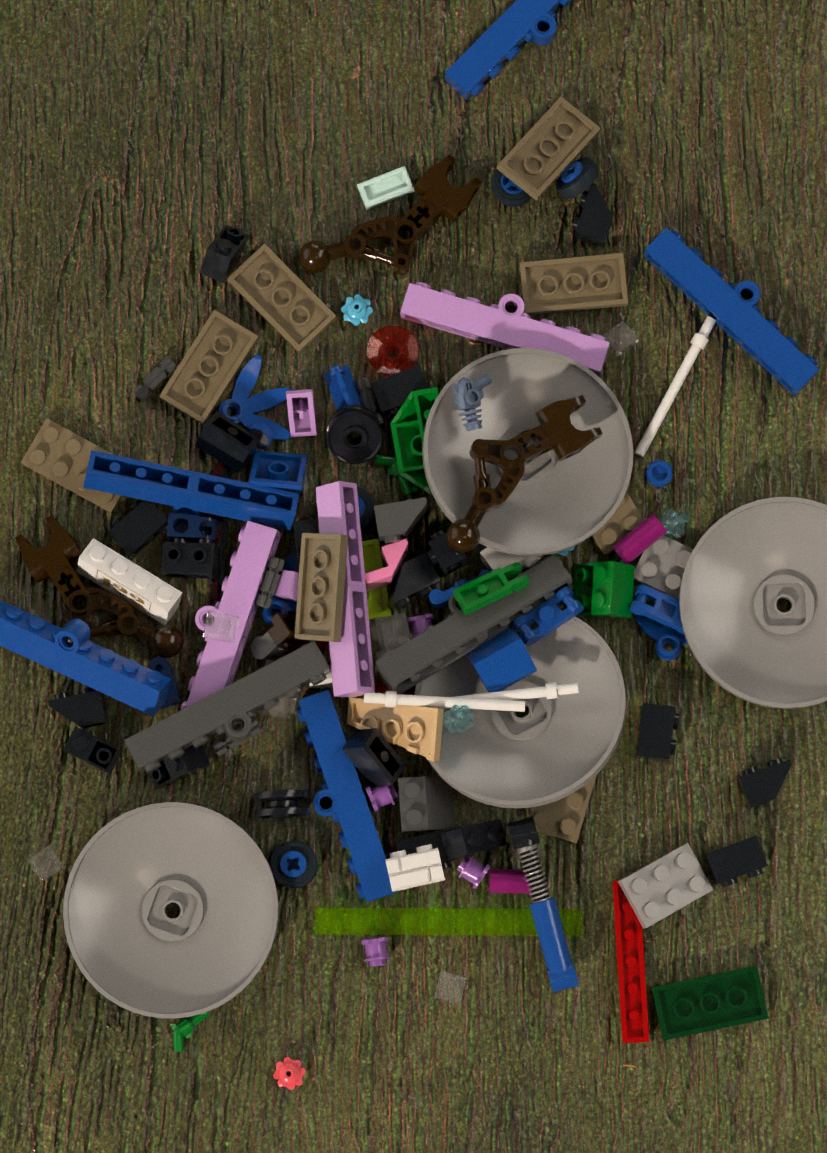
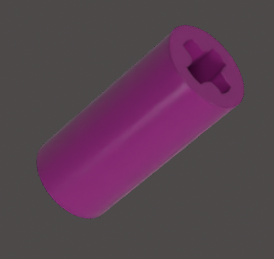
(639, 539)
(508, 881)

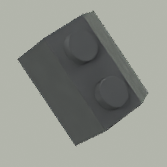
(399, 519)
(425, 804)

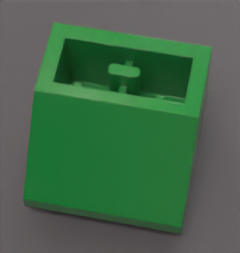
(604, 589)

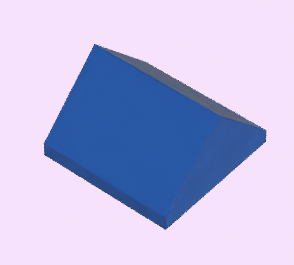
(279, 471)
(502, 661)

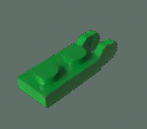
(490, 588)

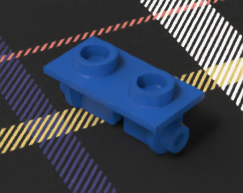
(342, 387)

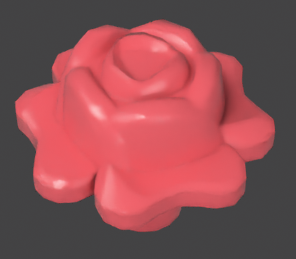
(289, 1073)

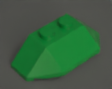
(408, 435)

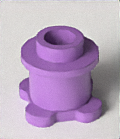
(420, 623)
(381, 796)
(472, 870)
(376, 951)

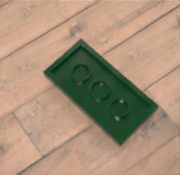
(709, 1003)

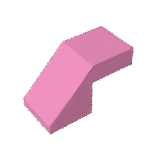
(393, 556)

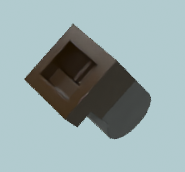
(276, 639)

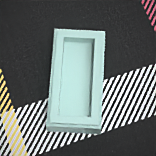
(385, 187)

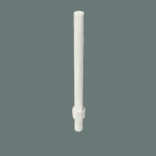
(698, 342)
(550, 690)
(392, 699)

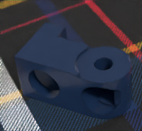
(191, 527)
(164, 667)

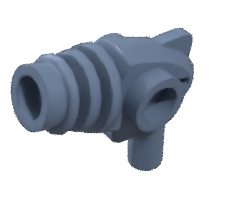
(468, 398)

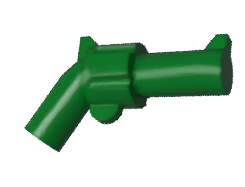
(391, 461)
(184, 1028)

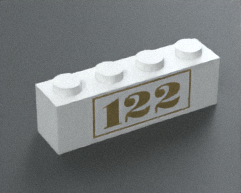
(129, 581)

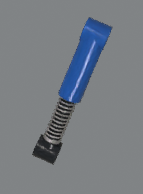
(544, 907)

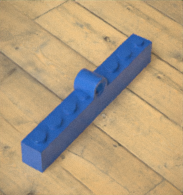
(503, 42)
(732, 313)
(190, 490)
(75, 656)
(347, 795)

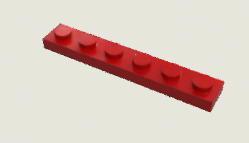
(630, 970)

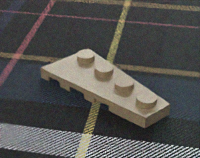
(405, 725)

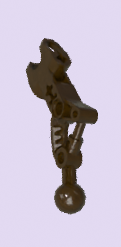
(437, 200)
(553, 434)
(56, 560)

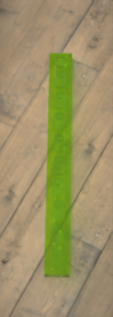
(437, 921)

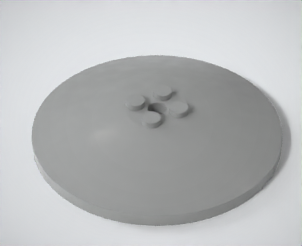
(555, 499)
(731, 597)
(558, 743)
(121, 898)

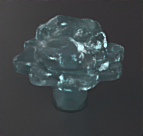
(674, 522)
(458, 719)

